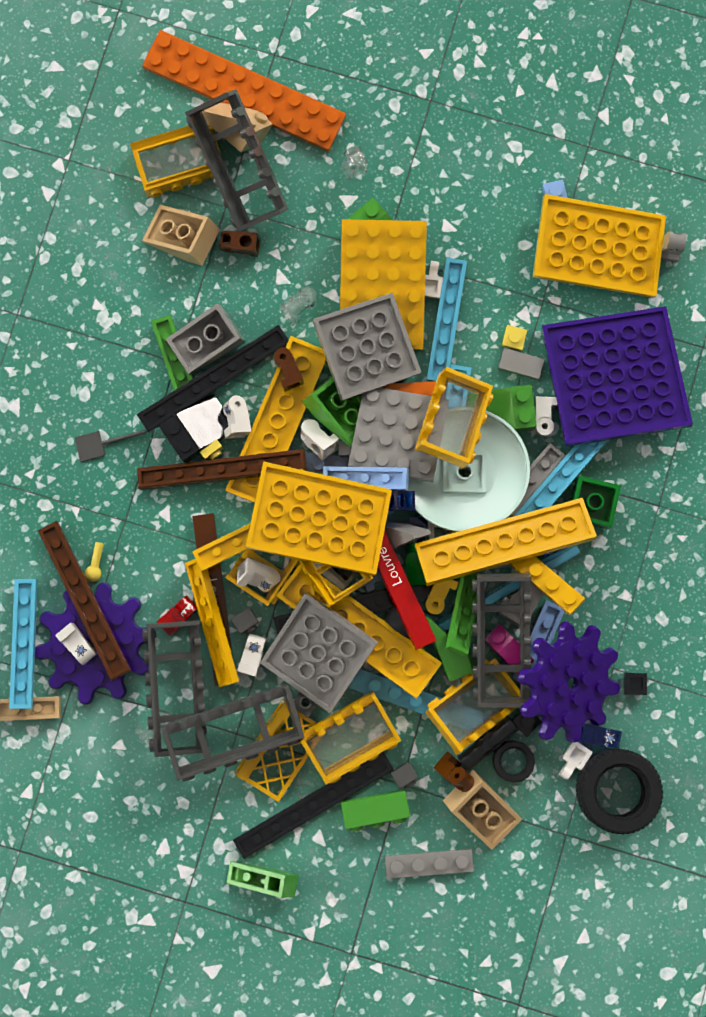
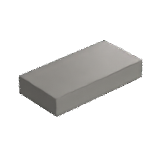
(521, 364)

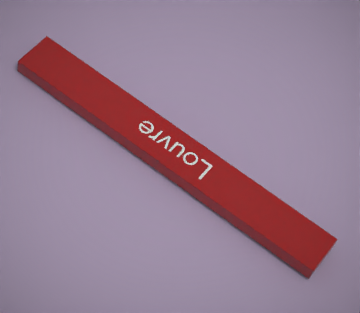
(404, 597)

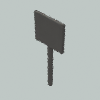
(91, 445)

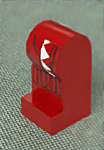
(180, 612)

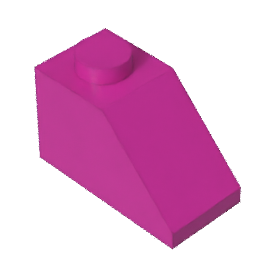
(504, 645)

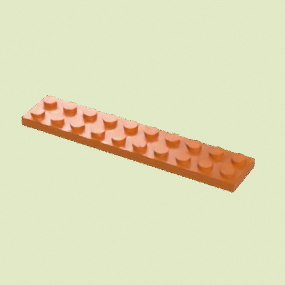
(214, 76)

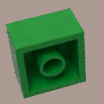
(599, 499)

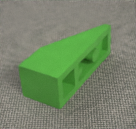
(453, 664)
(262, 879)

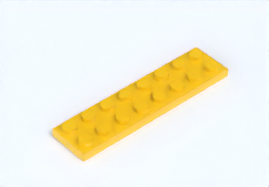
(280, 412)
(505, 541)
(393, 654)

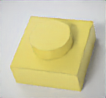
(514, 338)
(212, 451)

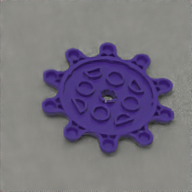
(93, 673)
(549, 680)

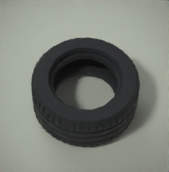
(649, 801)

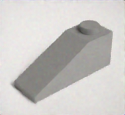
(402, 534)

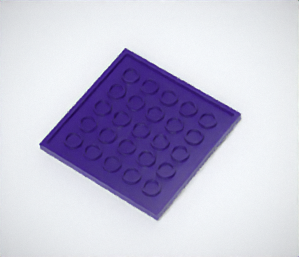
(616, 376)

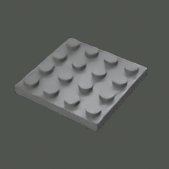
(366, 346)
(389, 432)
(318, 652)

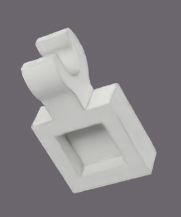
(432, 282)
(576, 757)

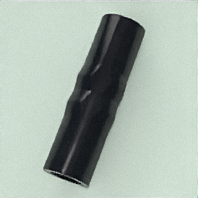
(488, 743)

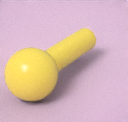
(93, 572)

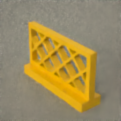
(274, 727)

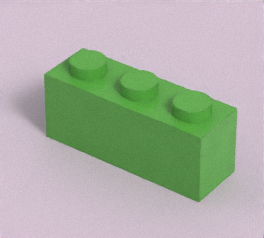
(375, 810)

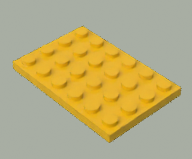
(599, 246)
(383, 260)
(318, 518)

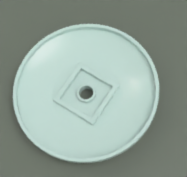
(491, 490)

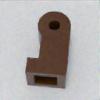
(240, 242)
(285, 361)
(450, 769)

